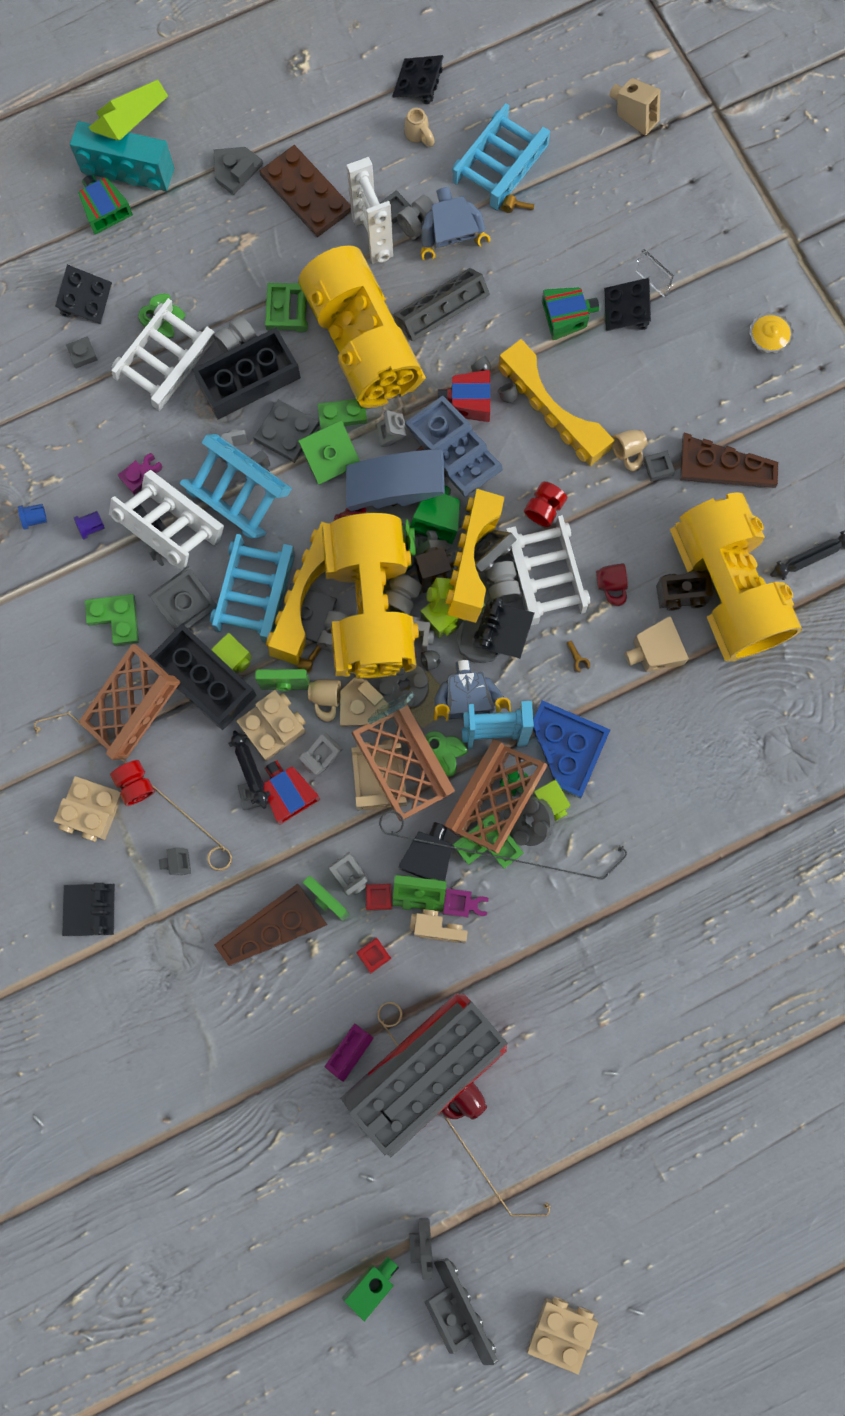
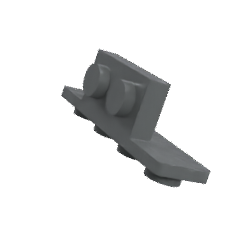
(455, 1316)

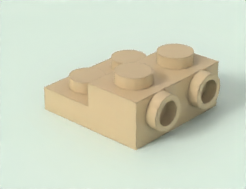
(272, 724)
(88, 809)
(429, 926)
(562, 1334)

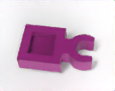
(134, 473)
(460, 902)

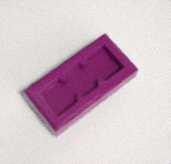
(349, 1052)

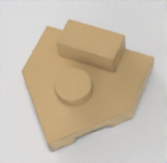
(358, 702)

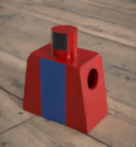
(470, 395)
(288, 792)

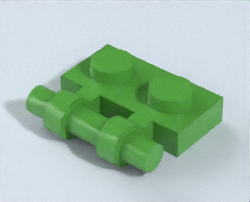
(419, 893)

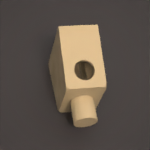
(637, 104)
(658, 647)

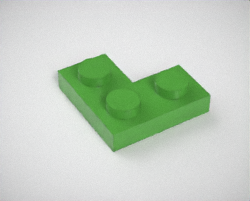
(346, 410)
(119, 612)
(508, 850)

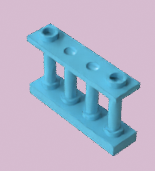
(510, 175)
(254, 474)
(271, 604)
(512, 725)

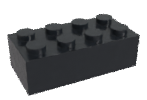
(246, 373)
(203, 677)

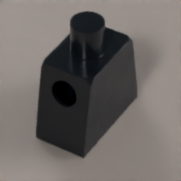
(427, 859)

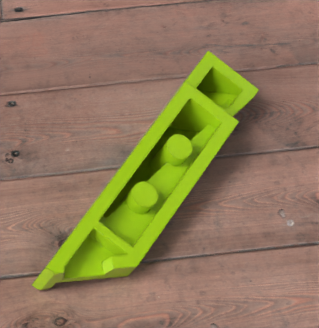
(128, 110)

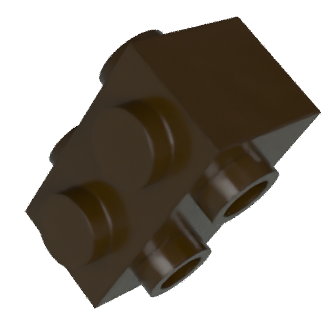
(433, 565)
(684, 590)

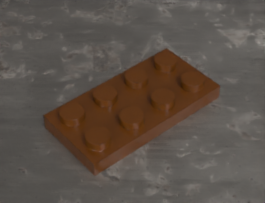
(305, 190)

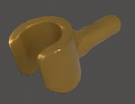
(510, 202)
(577, 657)
(307, 664)

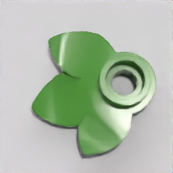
(166, 328)
(409, 539)
(448, 749)

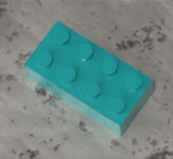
(131, 160)

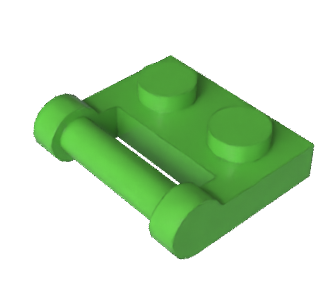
(278, 307)

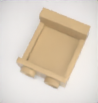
(368, 791)

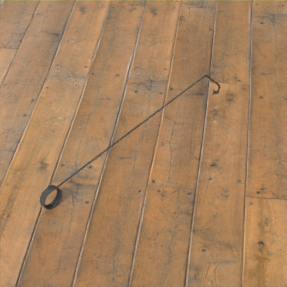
(394, 834)

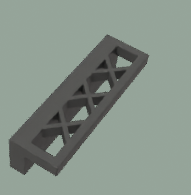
(442, 303)

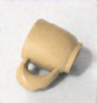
(417, 127)
(629, 444)
(325, 693)

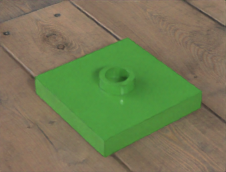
(328, 451)
(282, 679)
(324, 899)

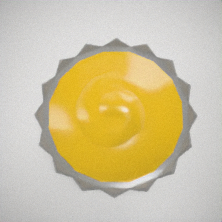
(771, 333)

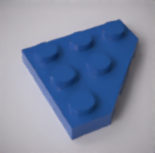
(569, 746)

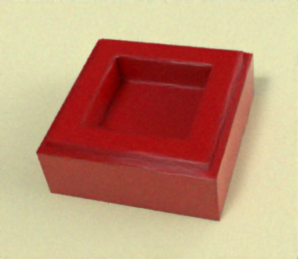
(378, 897)
(373, 955)

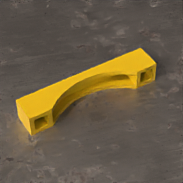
(586, 437)
(468, 591)
(289, 636)

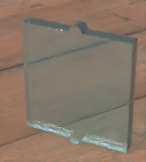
(391, 707)

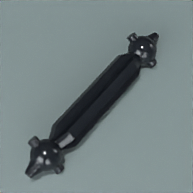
(809, 557)
(249, 769)

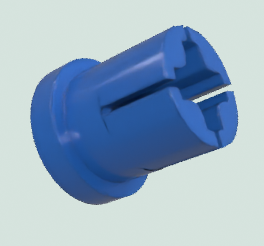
(32, 515)

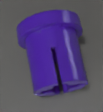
(89, 524)

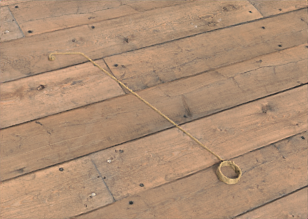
(37, 729)
(385, 1026)

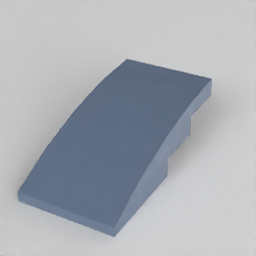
(465, 454)
(395, 479)

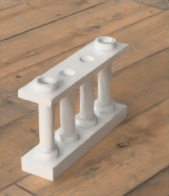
(368, 210)
(173, 376)
(174, 502)
(530, 586)

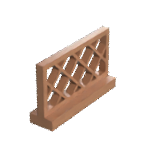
(145, 712)
(423, 757)
(489, 769)

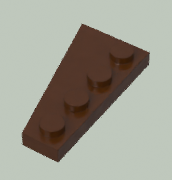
(716, 464)
(276, 924)

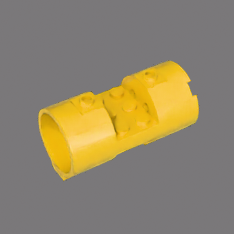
(359, 322)
(368, 552)
(752, 613)

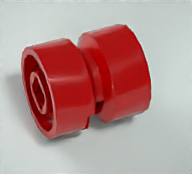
(545, 504)
(131, 780)

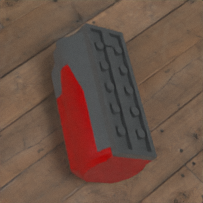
(424, 1074)

